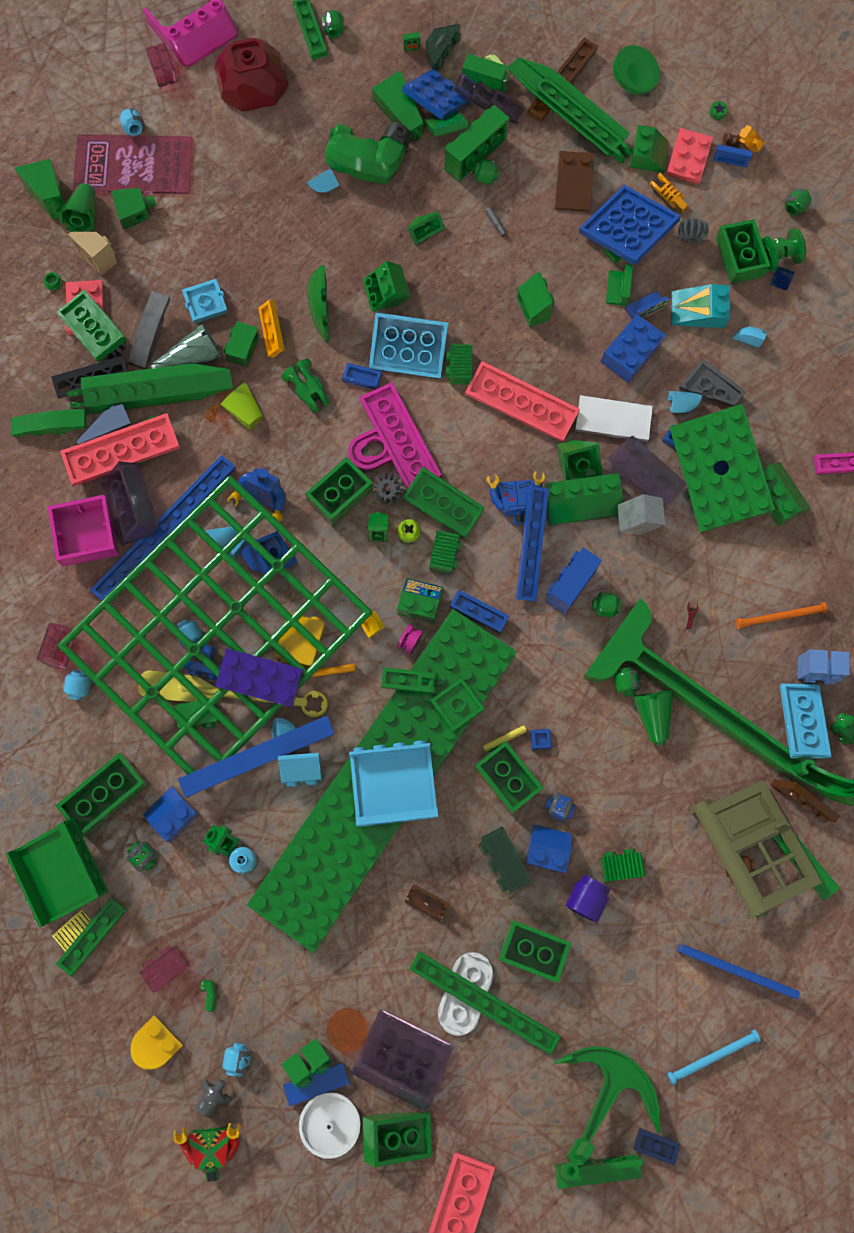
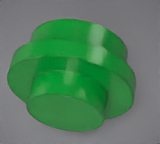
(52, 281)

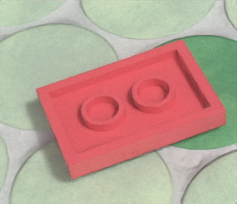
(689, 156)
(94, 288)

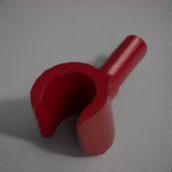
(691, 615)

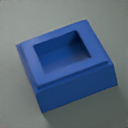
(540, 739)

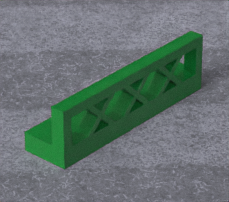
(602, 1171)

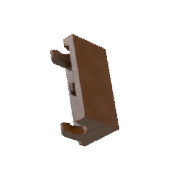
(426, 902)

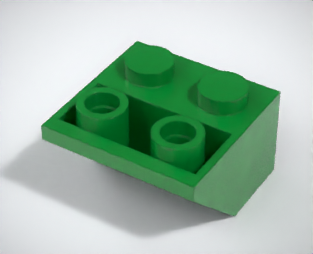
(386, 286)
(535, 300)

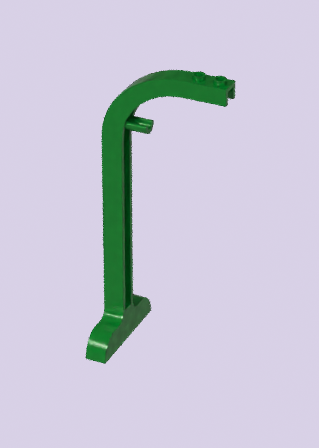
(627, 648)

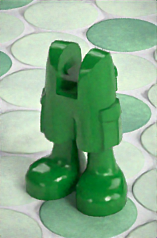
(308, 391)

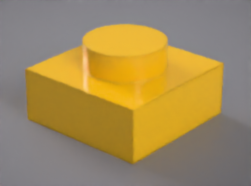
(372, 625)

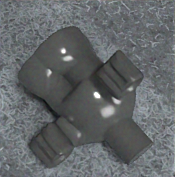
(212, 1098)

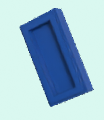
(732, 155)
(362, 376)

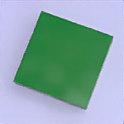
(457, 705)

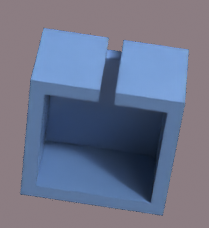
(816, 666)

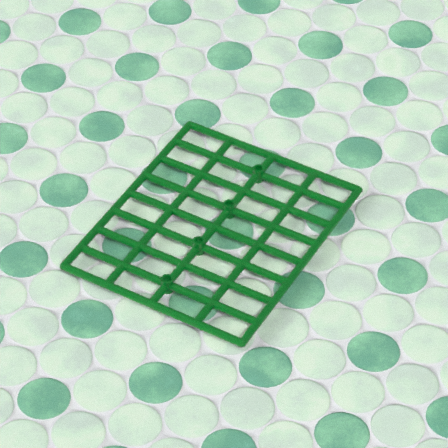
(236, 608)

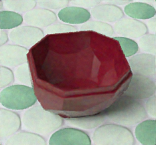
(250, 74)

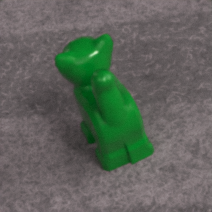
(845, 727)

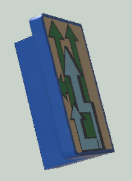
(647, 305)

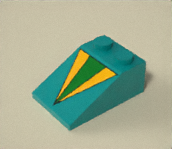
(701, 306)

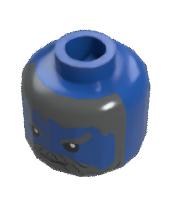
(560, 806)

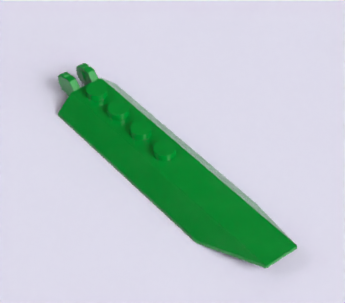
(573, 107)
(151, 387)

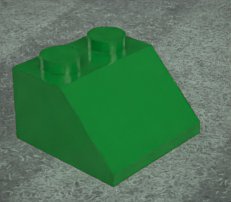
(649, 149)

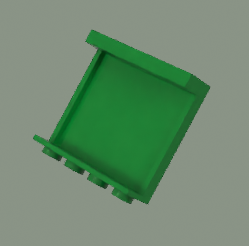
(57, 873)

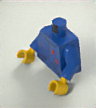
(265, 489)
(512, 496)

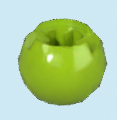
(416, 530)

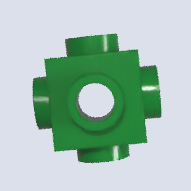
(221, 840)

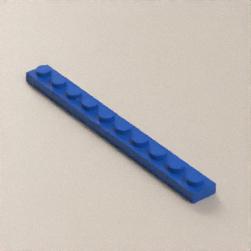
(167, 523)

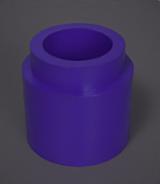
(588, 898)

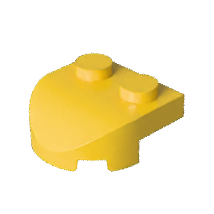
(153, 1045)

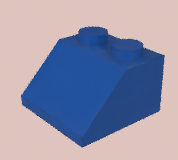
(170, 815)
(549, 849)

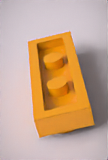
(271, 328)

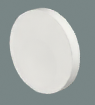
(329, 1125)

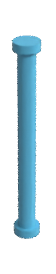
(713, 1057)

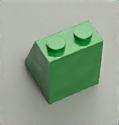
(43, 186)

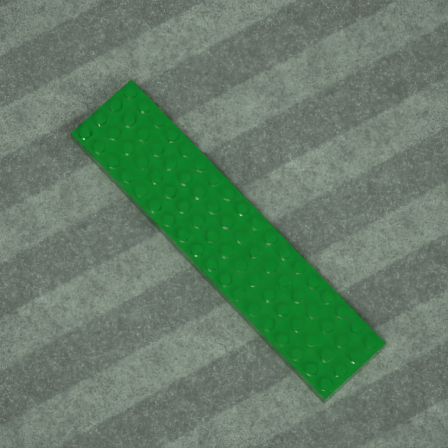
(332, 854)

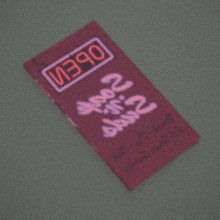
(130, 162)

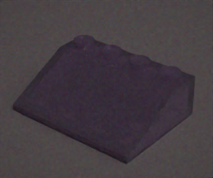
(402, 1060)

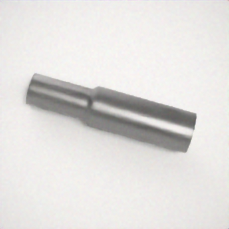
(495, 221)

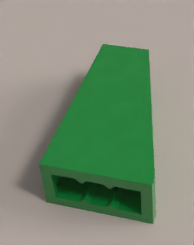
(397, 105)

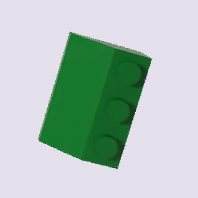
(784, 494)

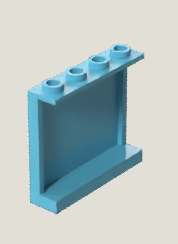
(393, 784)

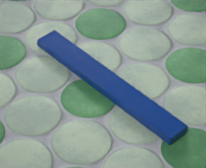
(256, 756)

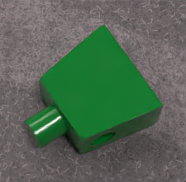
(132, 206)

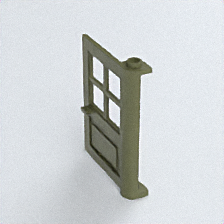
(743, 822)

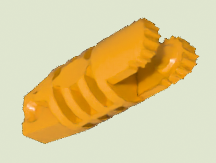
(670, 193)

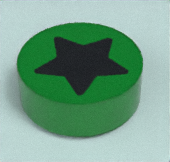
(718, 110)

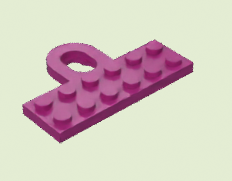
(396, 433)

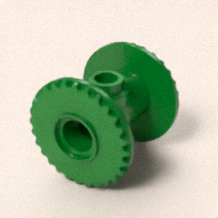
(792, 247)

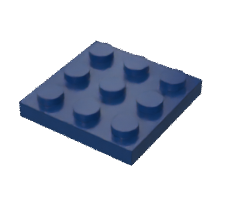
(435, 94)

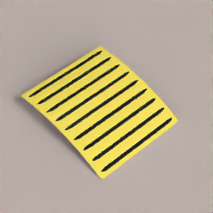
(71, 930)

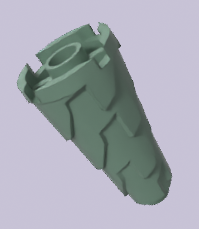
(194, 348)

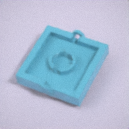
(205, 301)

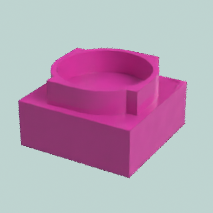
(83, 530)

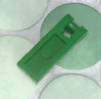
(408, 680)

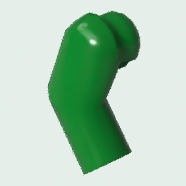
(211, 996)

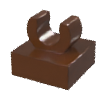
(731, 140)

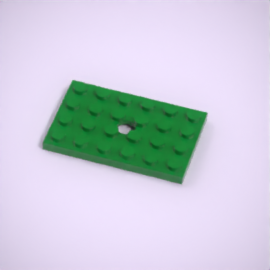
(726, 497)

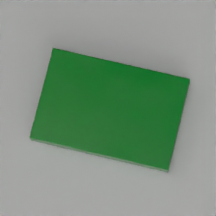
(450, 124)

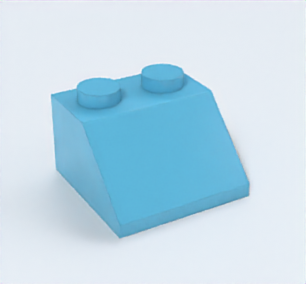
(300, 769)

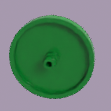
(636, 70)

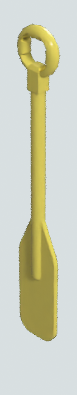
(177, 692)

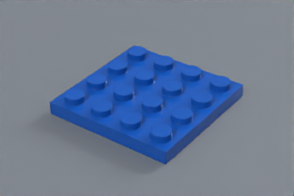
(629, 224)

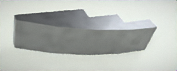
(148, 330)

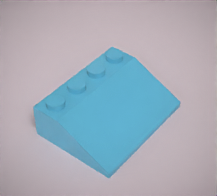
(408, 345)

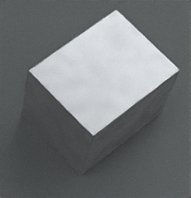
(641, 514)

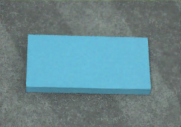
(805, 721)

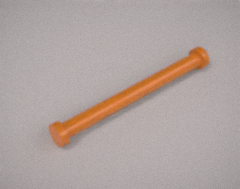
(740, 623)

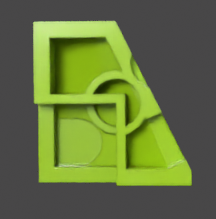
(243, 406)

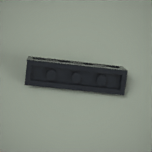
(74, 377)

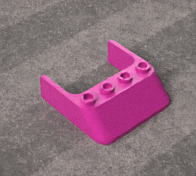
(196, 33)

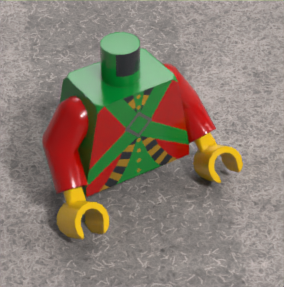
(209, 1148)

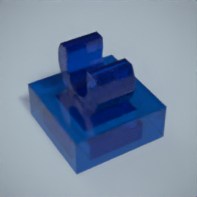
(782, 278)

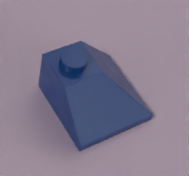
(274, 545)

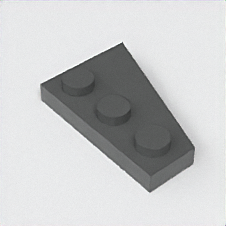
(712, 385)

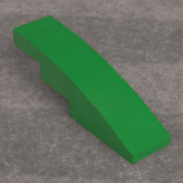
(49, 422)

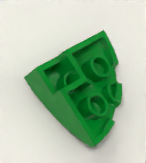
(318, 302)

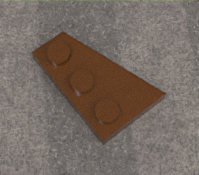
(806, 800)

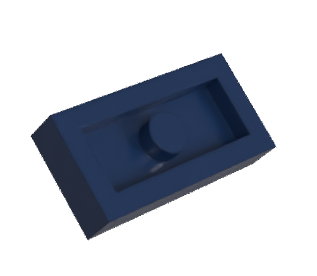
(656, 1146)

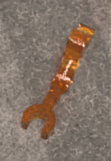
(211, 412)

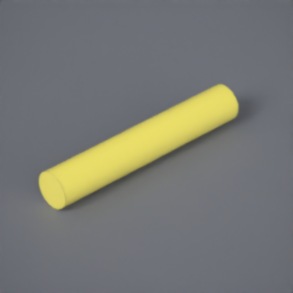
(507, 737)

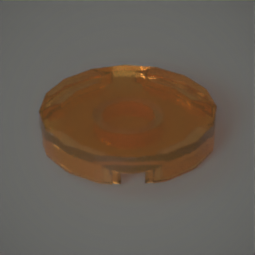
(347, 1029)

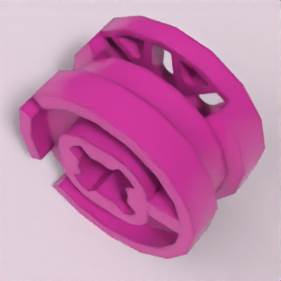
(409, 642)

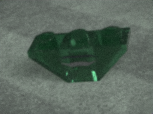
(441, 44)

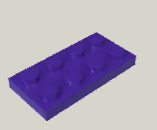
(259, 677)

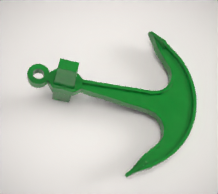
(618, 1074)

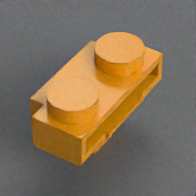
(751, 139)

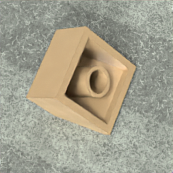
(94, 250)

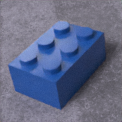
(633, 348)
(572, 580)

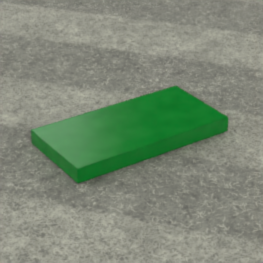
(91, 325)
(443, 502)

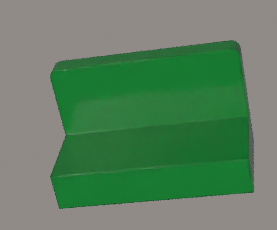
(619, 286)

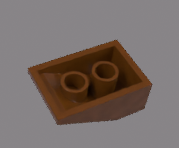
(574, 181)

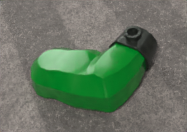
(366, 157)

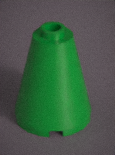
(80, 210)
(656, 714)

